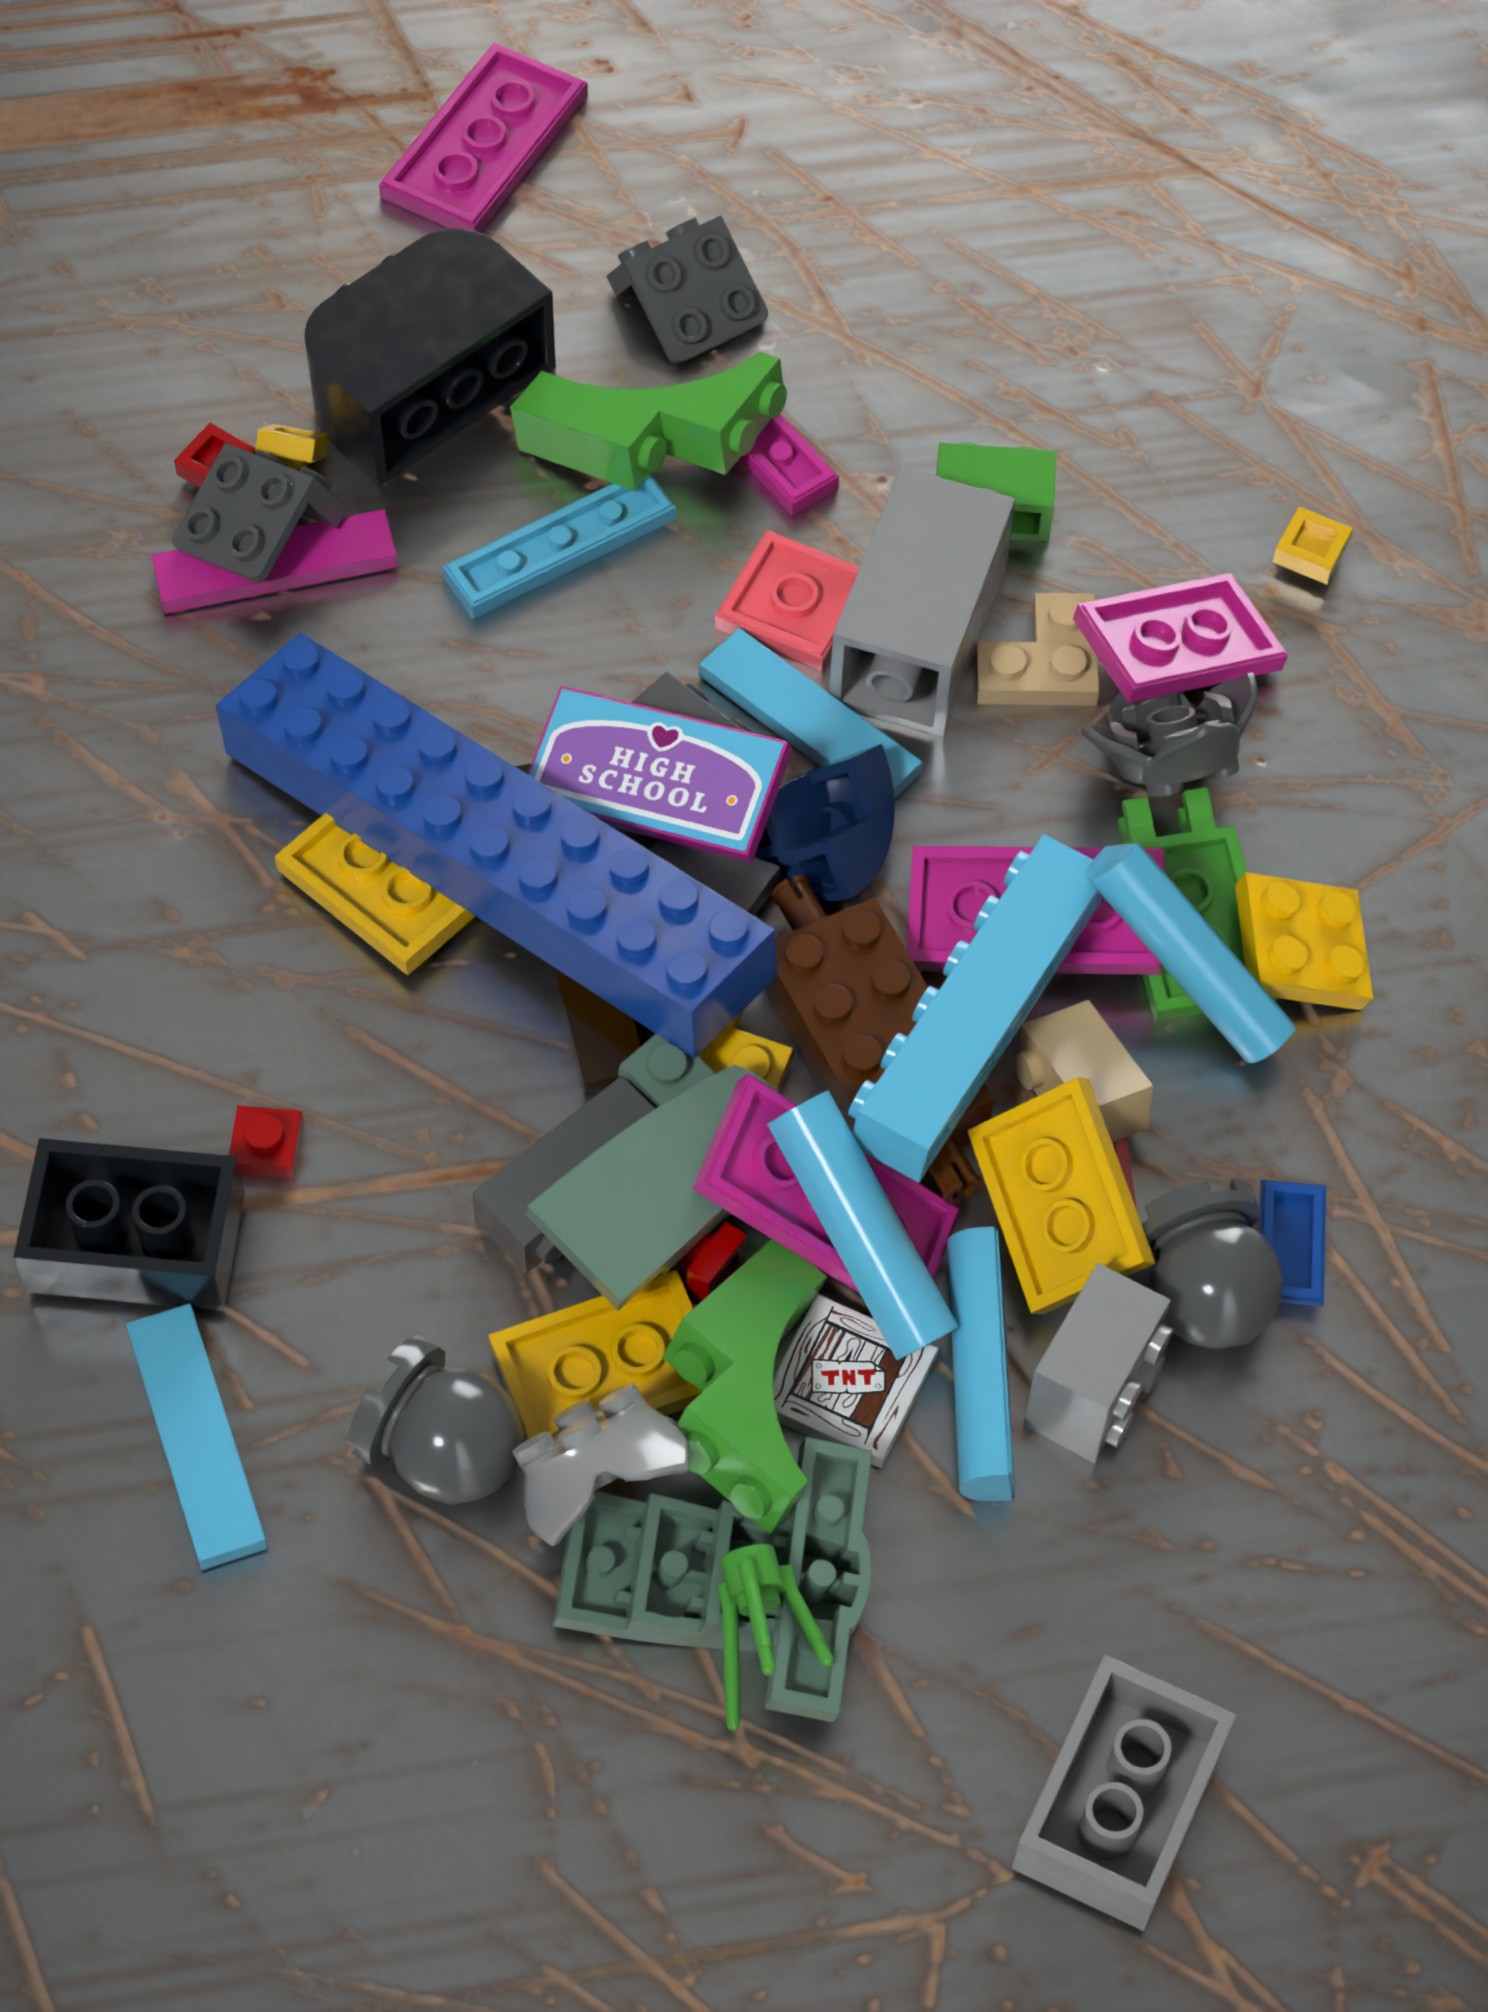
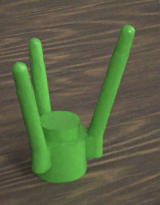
(754, 1588)

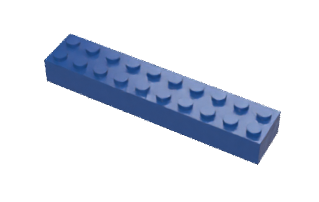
(500, 844)

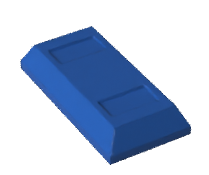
(1295, 1225)

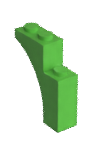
(630, 430)
(730, 1355)

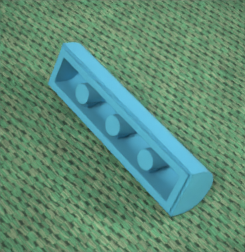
(1190, 950)
(862, 1225)
(980, 1366)

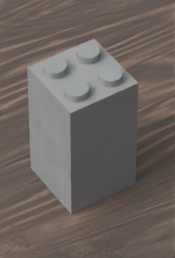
(921, 601)

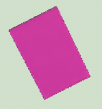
(1179, 637)

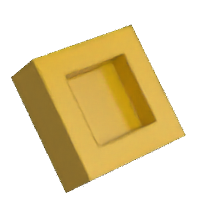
(292, 445)
(1312, 545)

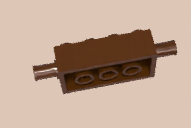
(844, 998)

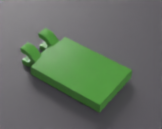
(1205, 868)

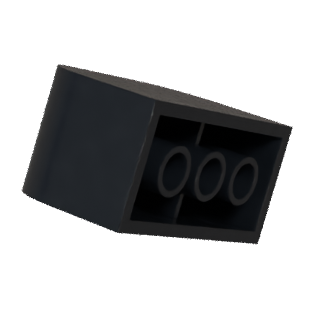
(425, 348)

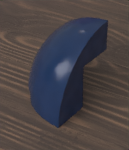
(833, 824)

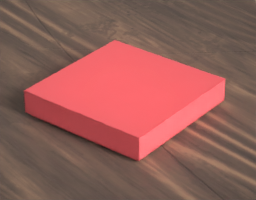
(789, 599)

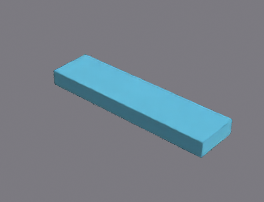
(557, 545)
(798, 707)
(196, 1437)

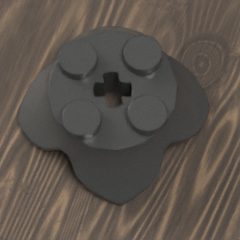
(1174, 741)

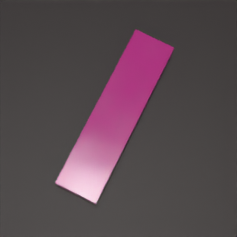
(310, 557)

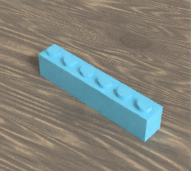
(976, 1010)

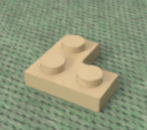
(1050, 670)

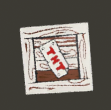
(846, 1382)

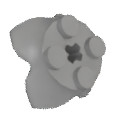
(590, 1451)

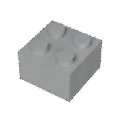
(1099, 1364)

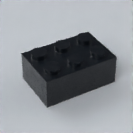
(130, 1224)

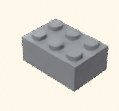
(1123, 1792)

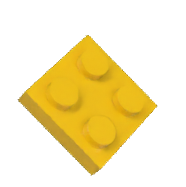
(1304, 940)

